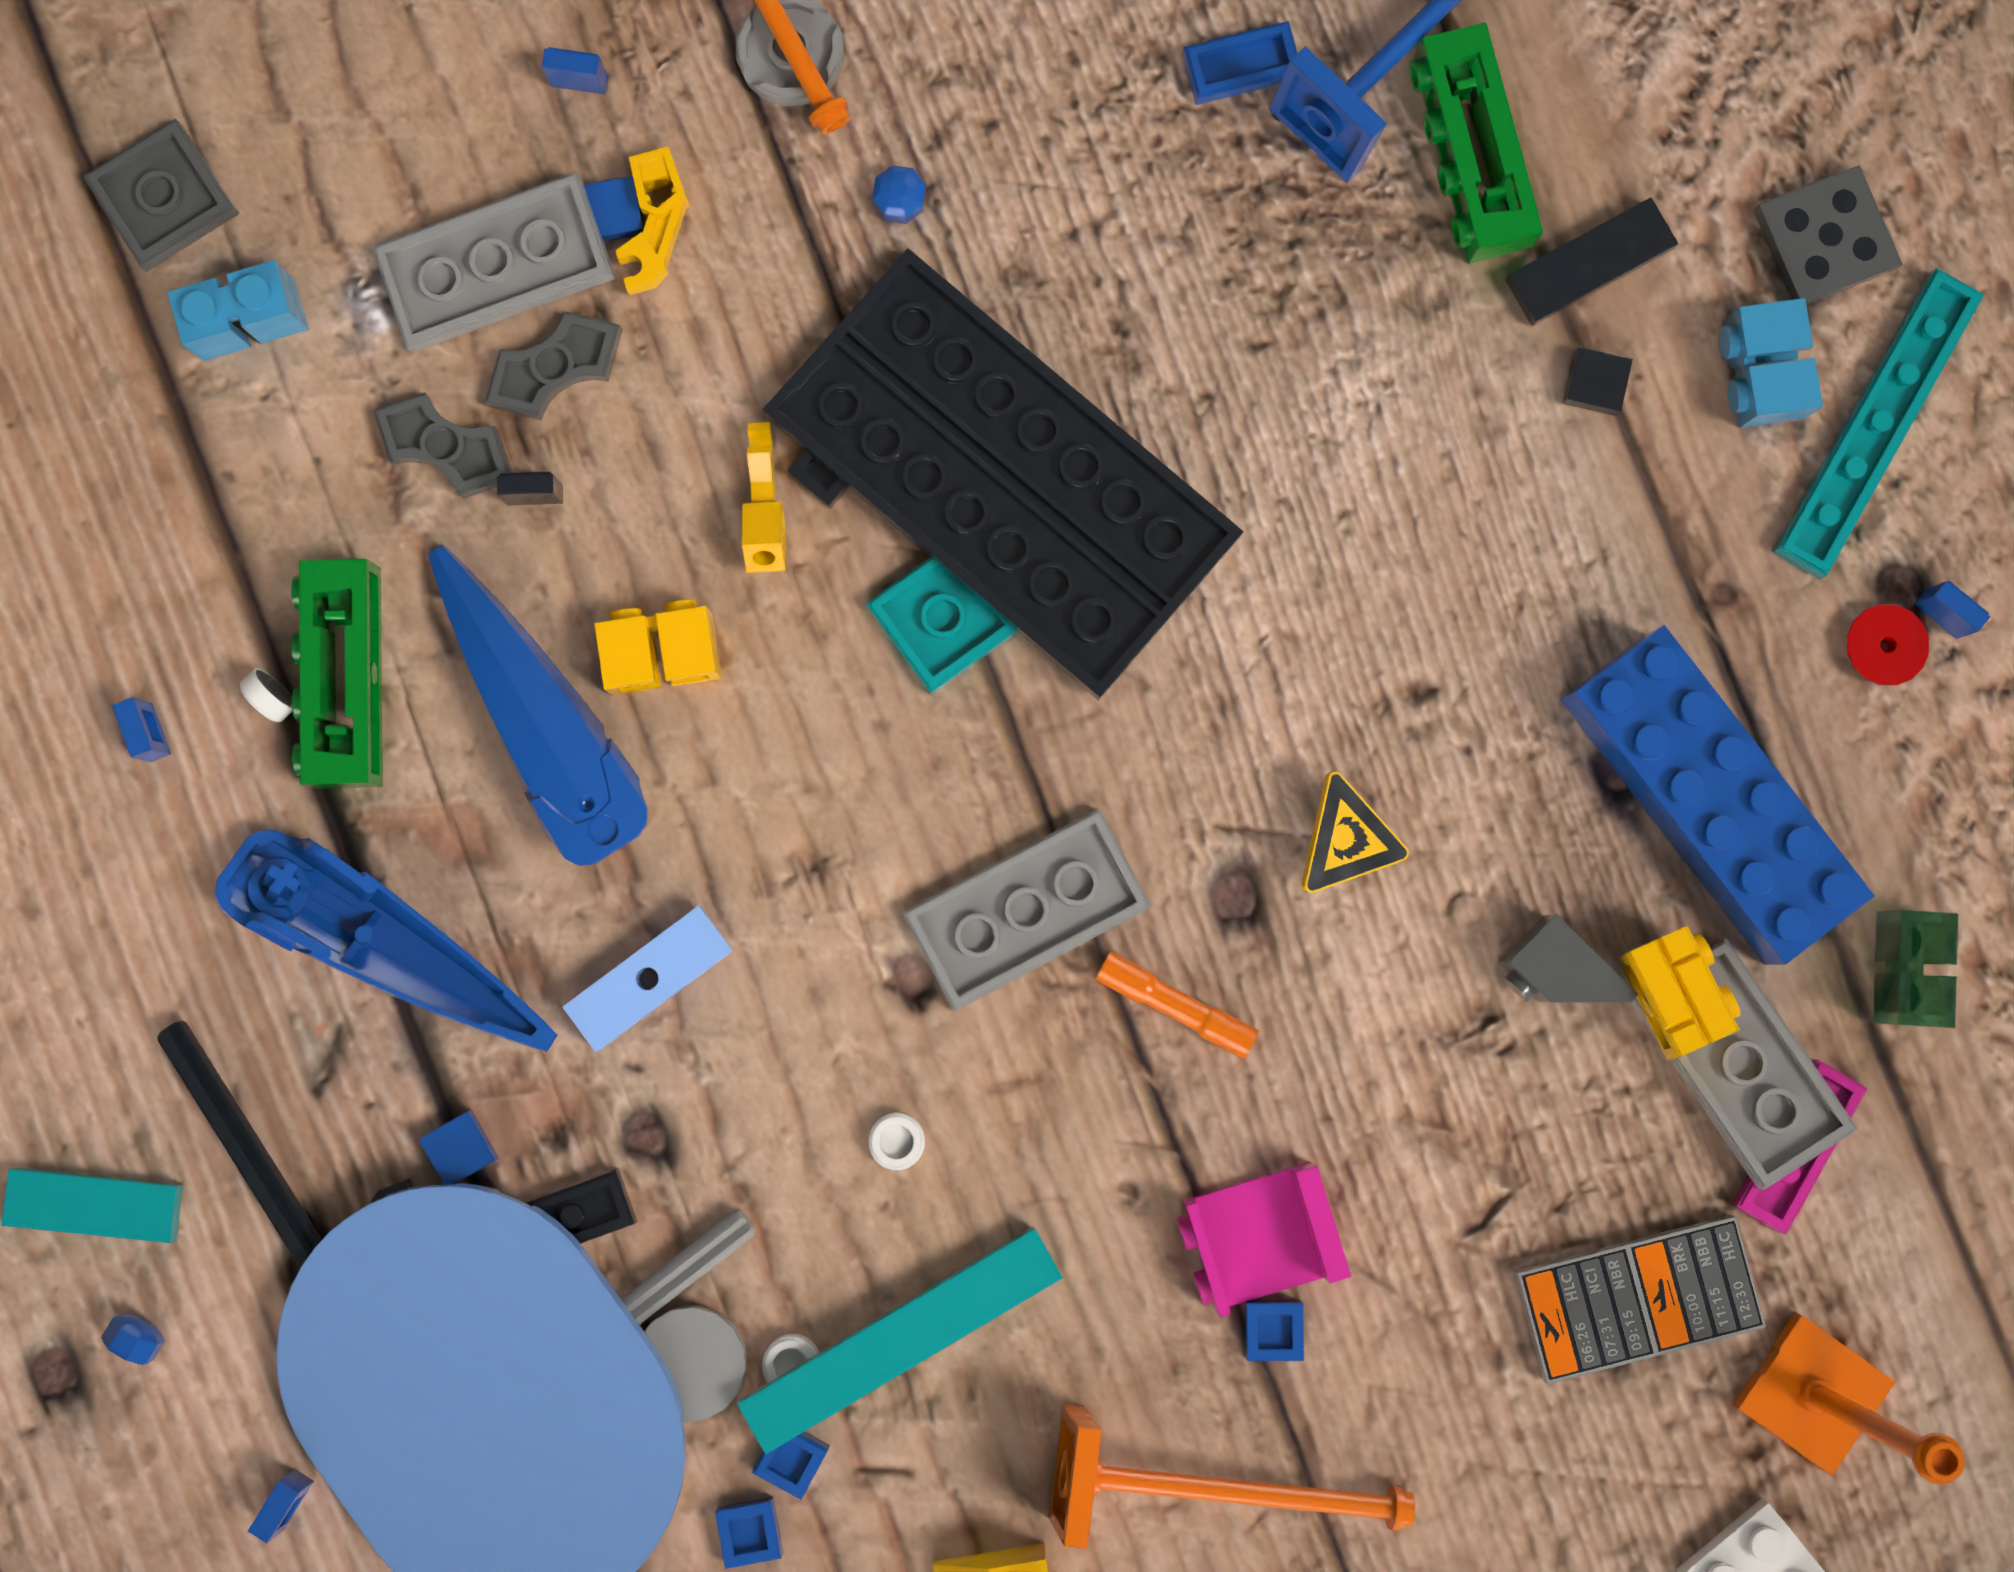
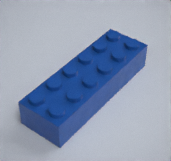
(1717, 798)

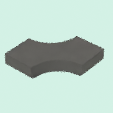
(533, 377)
(419, 434)

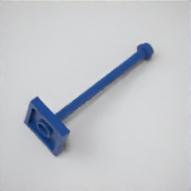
(1331, 112)

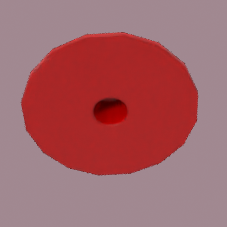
(1887, 644)

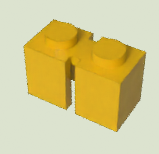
(630, 651)

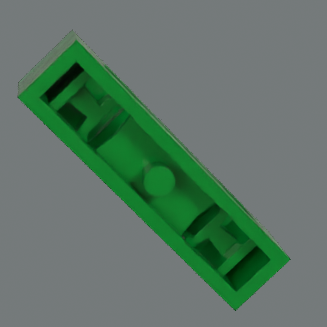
(1507, 213)
(354, 601)

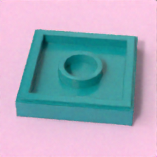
(938, 624)

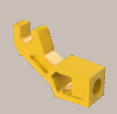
(655, 245)
(764, 517)

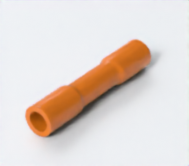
(1207, 1021)

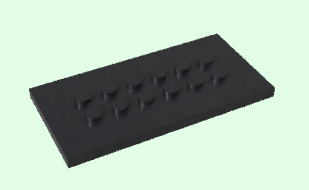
(1002, 473)

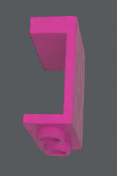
(1263, 1237)

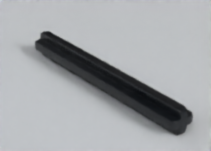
(240, 1140)

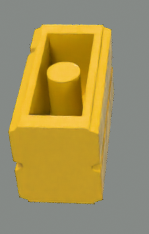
(1680, 992)

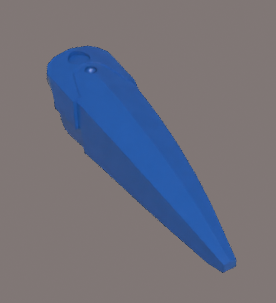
(557, 744)
(356, 925)

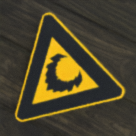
(1347, 838)

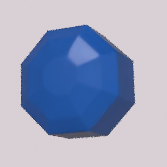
(899, 194)
(133, 1339)

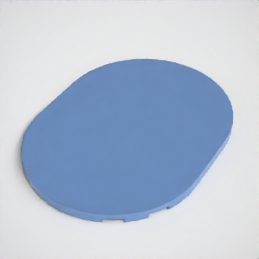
(479, 1389)

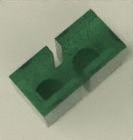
(1906, 944)

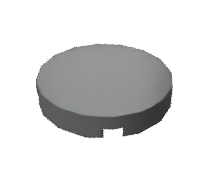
(765, 64)
(702, 1357)

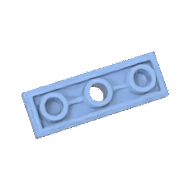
(619, 997)

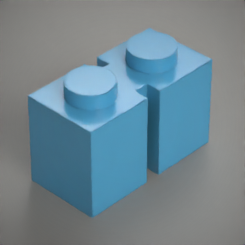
(258, 296)
(1763, 352)

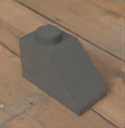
(1561, 967)

